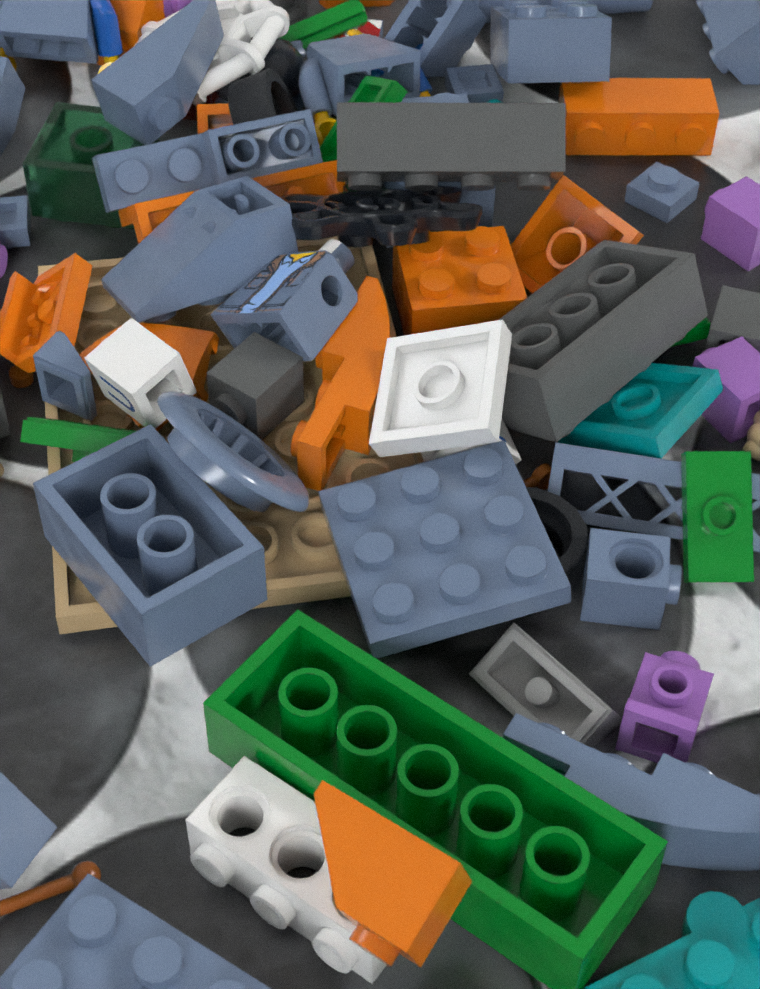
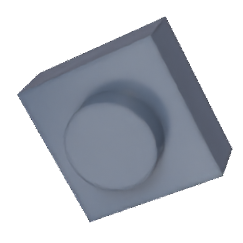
(476, 81)
(661, 192)
(15, 221)

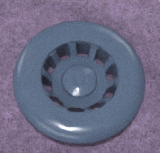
(230, 455)

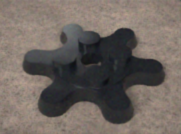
(385, 214)

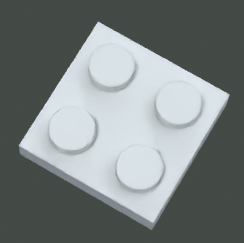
(441, 389)

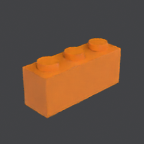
(640, 116)

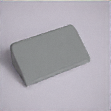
(542, 689)

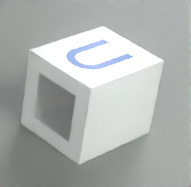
(136, 369)

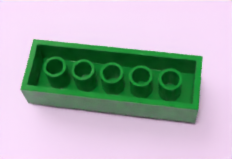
(544, 856)

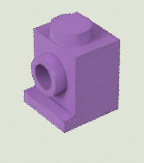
(668, 697)

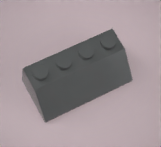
(450, 144)
(595, 332)

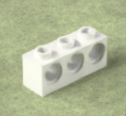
(257, 863)

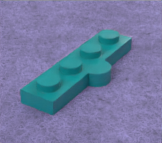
(715, 951)

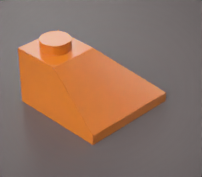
(563, 231)

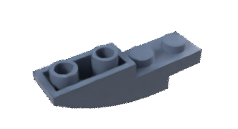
(207, 159)
(698, 814)

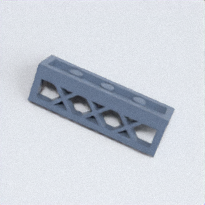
(633, 470)

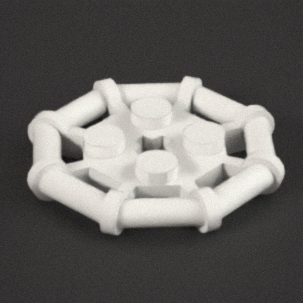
(235, 54)

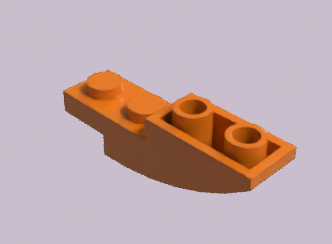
(348, 390)

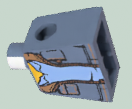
(293, 300)

